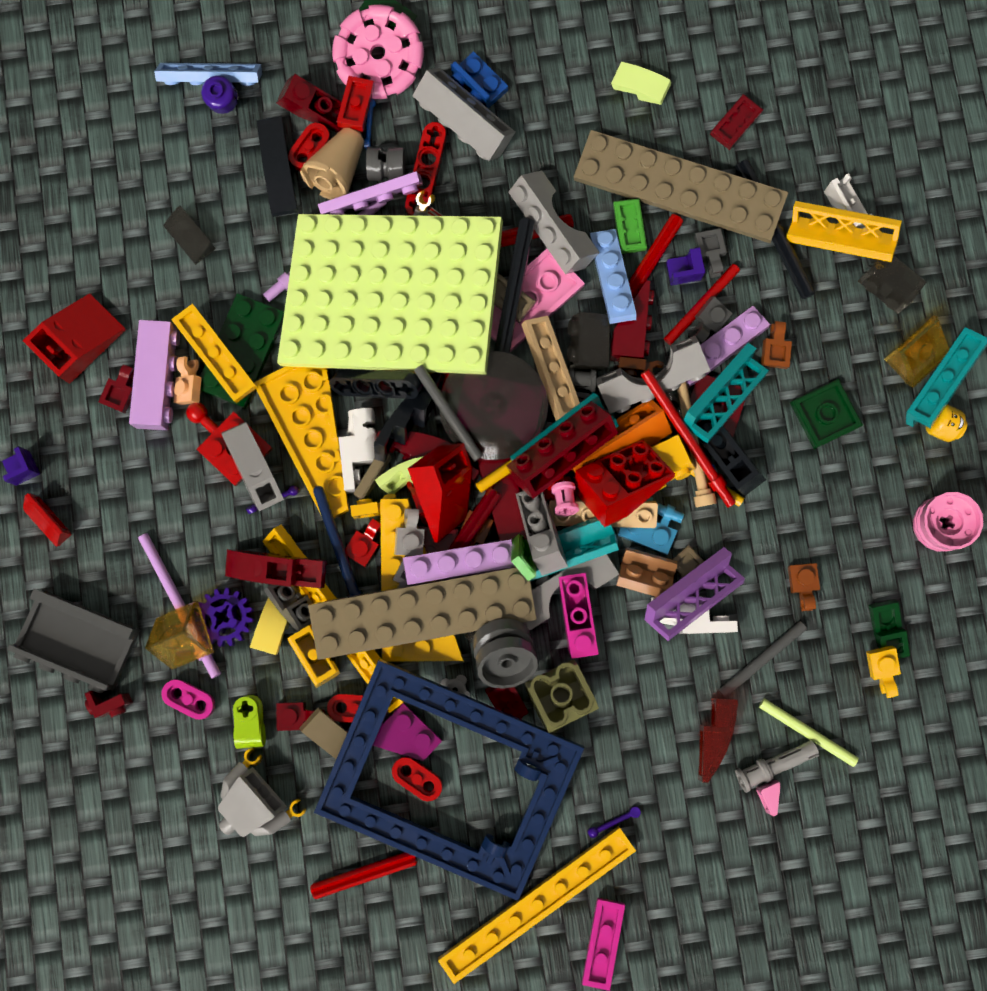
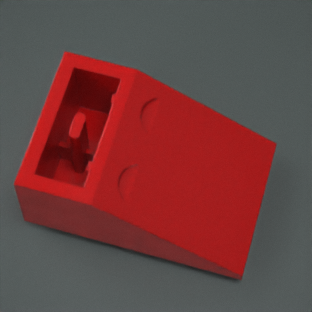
(74, 337)
(621, 481)
(443, 487)

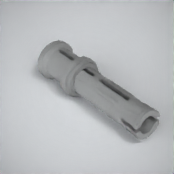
(765, 770)

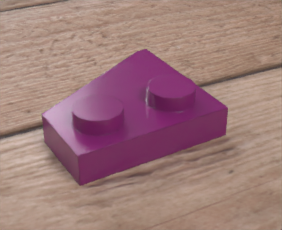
(407, 735)

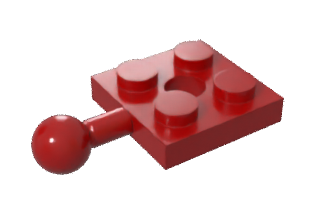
(215, 448)

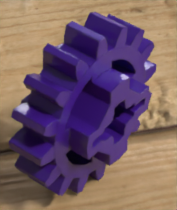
(229, 607)

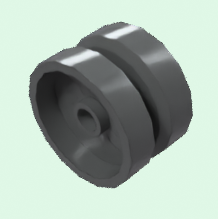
(504, 653)

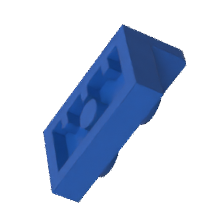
(479, 79)

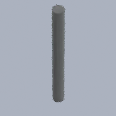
(448, 412)
(762, 659)

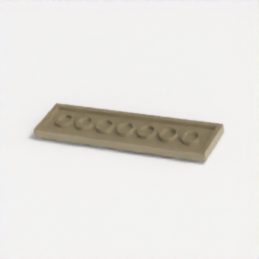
(680, 186)
(419, 612)

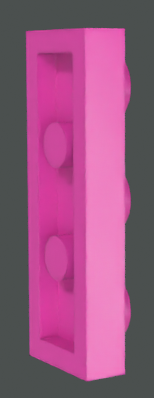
(603, 944)

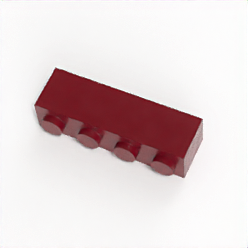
(506, 512)

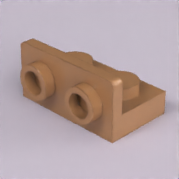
(646, 572)

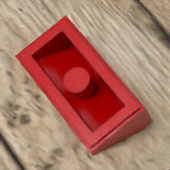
(45, 519)

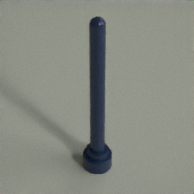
(336, 541)

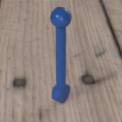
(367, 143)

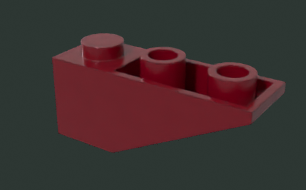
(310, 102)
(630, 336)

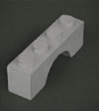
(567, 245)
(684, 364)
(597, 571)

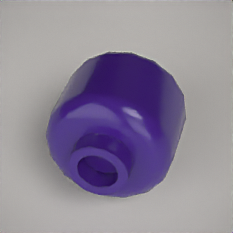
(219, 94)

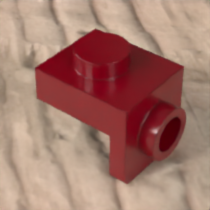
(507, 701)
(112, 707)

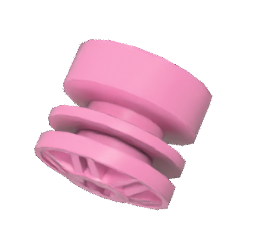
(962, 518)

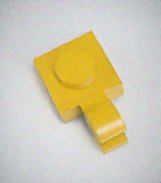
(367, 508)
(884, 665)

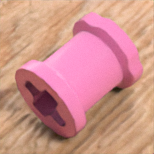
(563, 491)

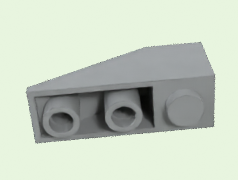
(252, 466)
(541, 533)

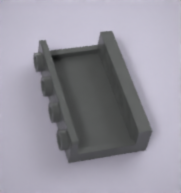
(74, 641)

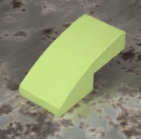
(642, 82)
(396, 477)

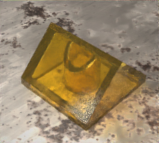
(919, 352)
(180, 637)

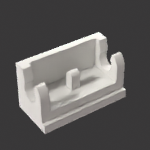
(843, 197)

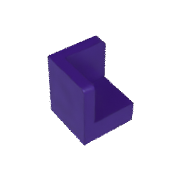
(686, 268)
(20, 467)

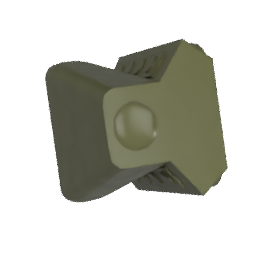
(561, 696)

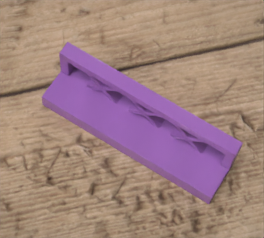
(688, 586)

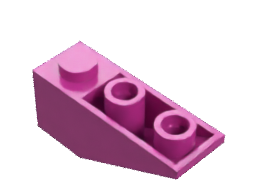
(578, 616)

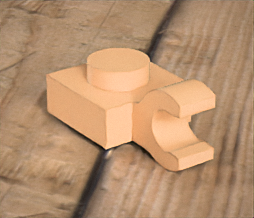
(188, 385)

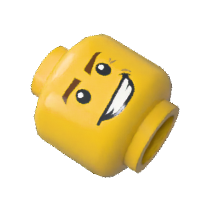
(949, 425)

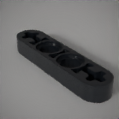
(403, 383)

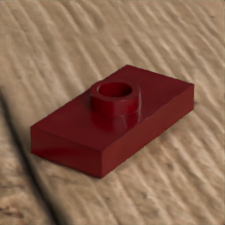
(736, 122)

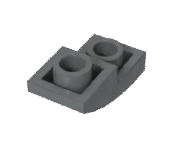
(290, 605)

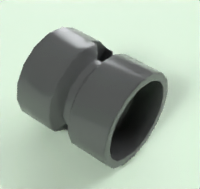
(385, 163)

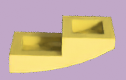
(269, 630)

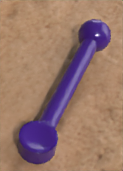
(293, 490)
(633, 812)

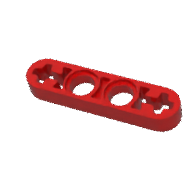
(427, 171)

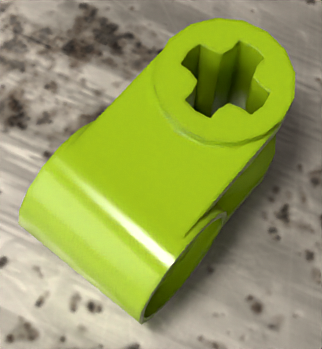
(249, 727)

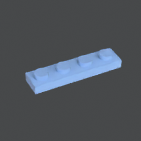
(199, 72)
(613, 277)

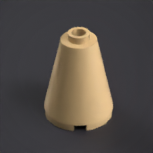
(334, 164)

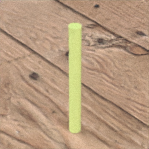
(808, 732)

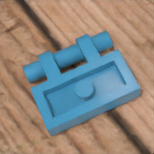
(658, 538)

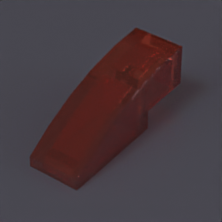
(716, 737)

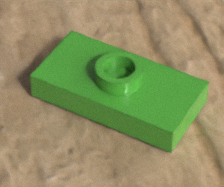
(629, 226)
(522, 557)

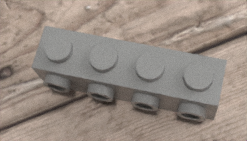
(463, 114)

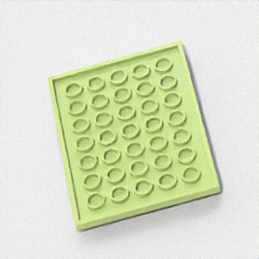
(391, 293)

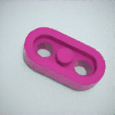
(189, 699)

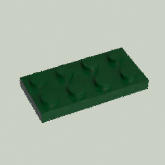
(249, 336)

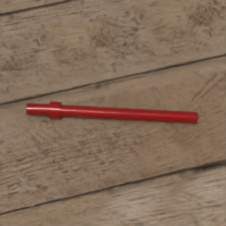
(716, 480)

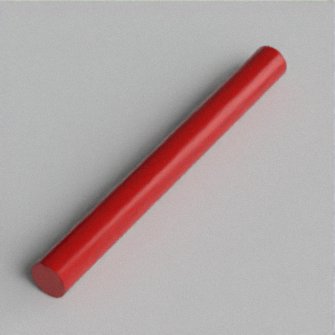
(715, 289)

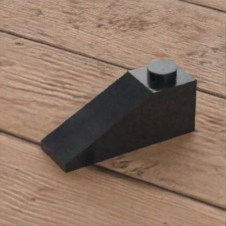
(732, 459)

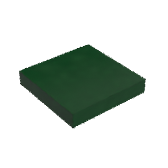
(826, 414)

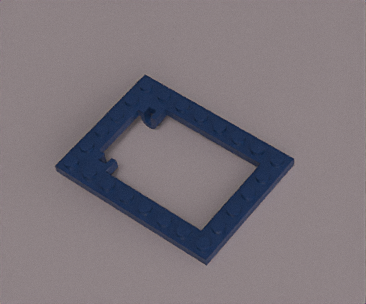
(495, 866)

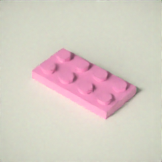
(548, 287)

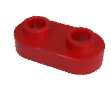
(306, 146)
(352, 702)
(417, 778)

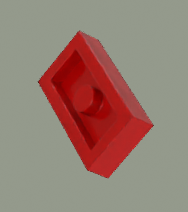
(355, 103)

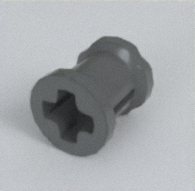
(583, 379)

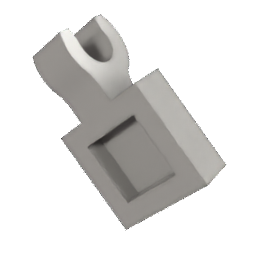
(409, 539)

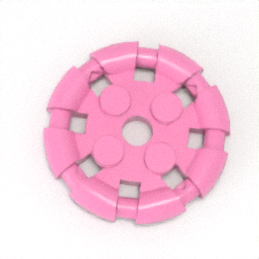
(379, 36)

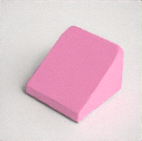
(769, 796)

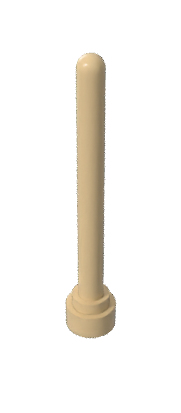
(704, 495)

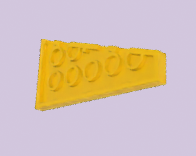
(305, 419)
(428, 650)

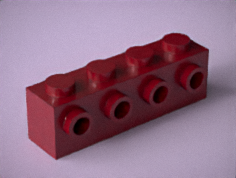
(562, 449)

